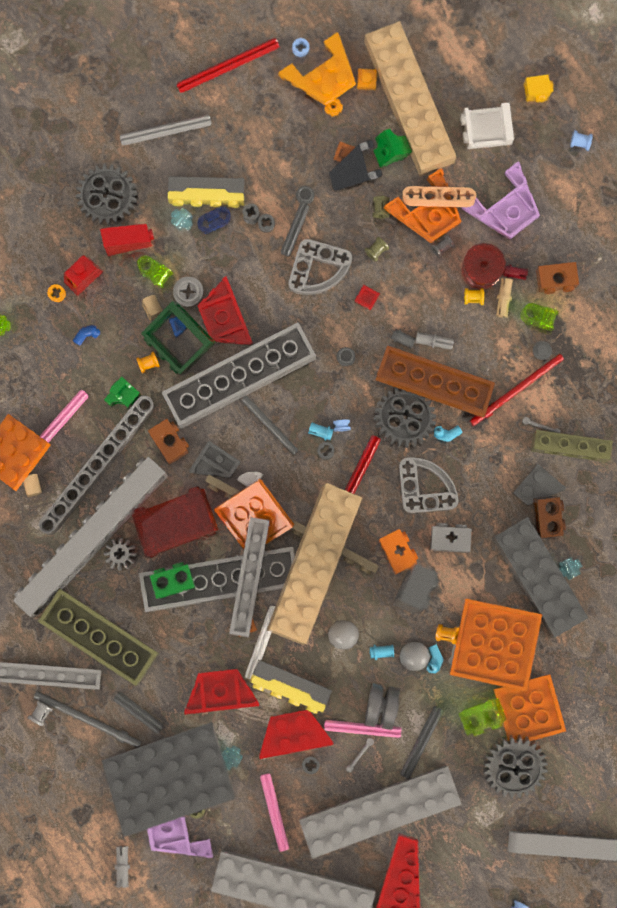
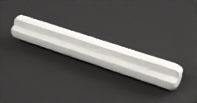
(261, 644)

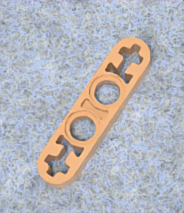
(439, 199)

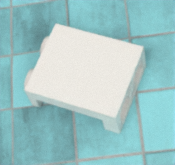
(487, 127)

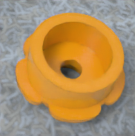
(334, 111)

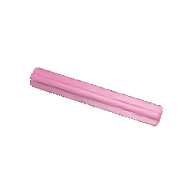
(64, 415)
(360, 728)
(274, 812)

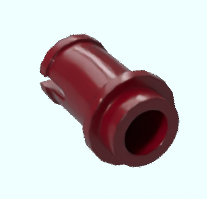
(515, 272)

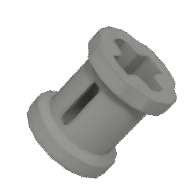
(40, 713)

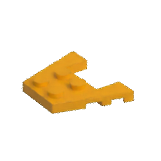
(326, 80)

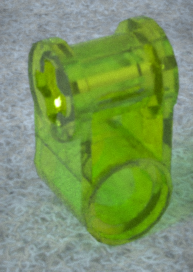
(156, 273)
(543, 316)

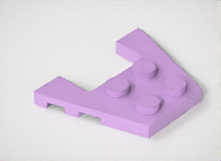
(511, 212)
(174, 838)

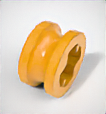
(62, 294)

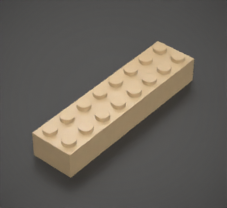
(410, 98)
(314, 564)

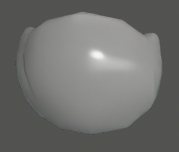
(343, 634)
(415, 656)

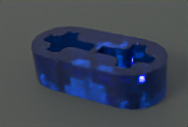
(212, 215)

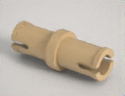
(504, 298)

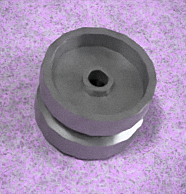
(381, 706)

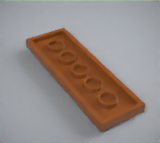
(435, 381)

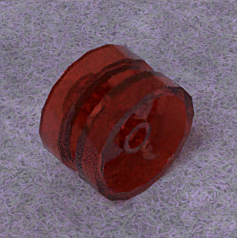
(486, 255)

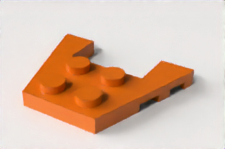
(427, 221)

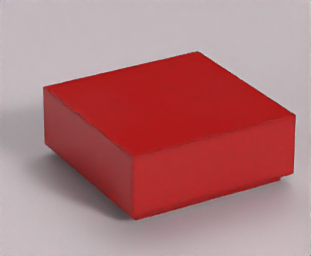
(367, 297)

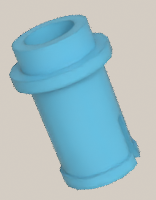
(321, 431)
(381, 651)

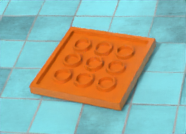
(496, 644)

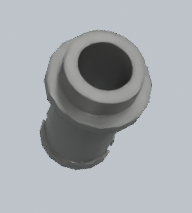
(403, 338)

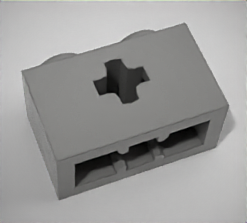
(460, 544)

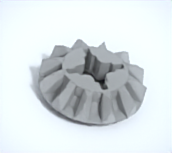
(181, 285)

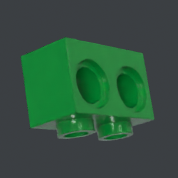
(173, 585)

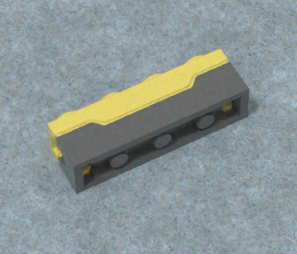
(206, 191)
(291, 686)

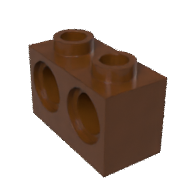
(543, 517)

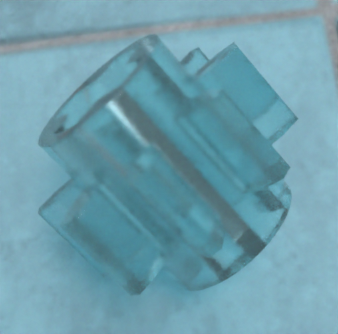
(181, 219)
(570, 568)
(232, 757)

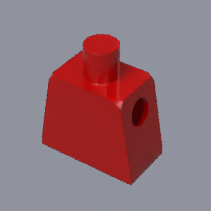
(81, 274)

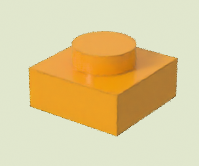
(366, 79)

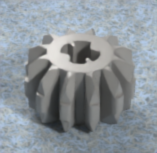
(124, 559)

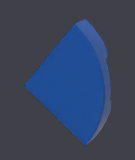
(177, 326)

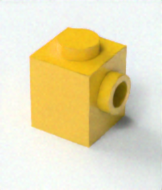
(538, 88)

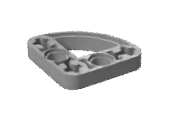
(308, 258)
(414, 494)

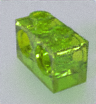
(481, 713)

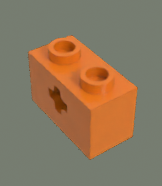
(389, 544)

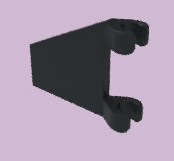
(353, 169)

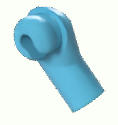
(447, 435)
(436, 660)

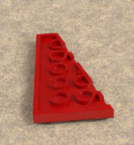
(402, 877)

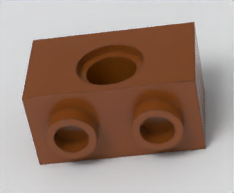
(566, 271)
(160, 433)

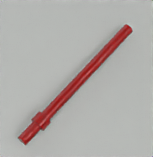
(518, 388)

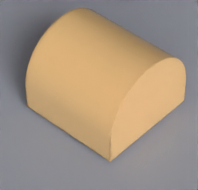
(151, 307)
(32, 485)

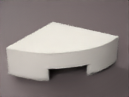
(249, 477)

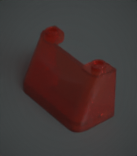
(175, 522)

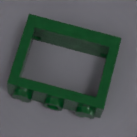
(163, 352)

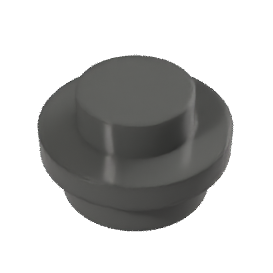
(305, 195)
(542, 350)
(346, 356)

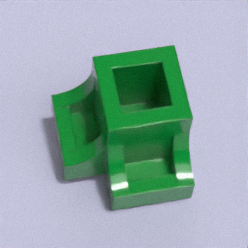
(391, 148)
(122, 393)

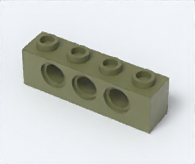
(571, 446)

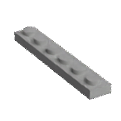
(249, 577)
(50, 675)

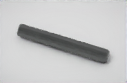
(421, 742)

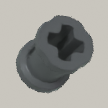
(254, 218)
(442, 245)

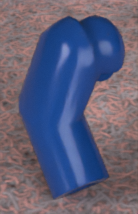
(84, 332)

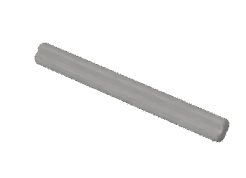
(164, 130)

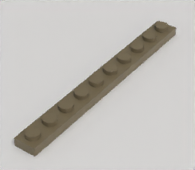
(298, 529)

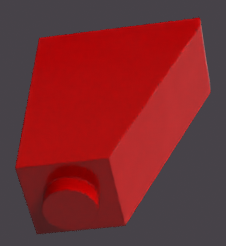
(126, 238)

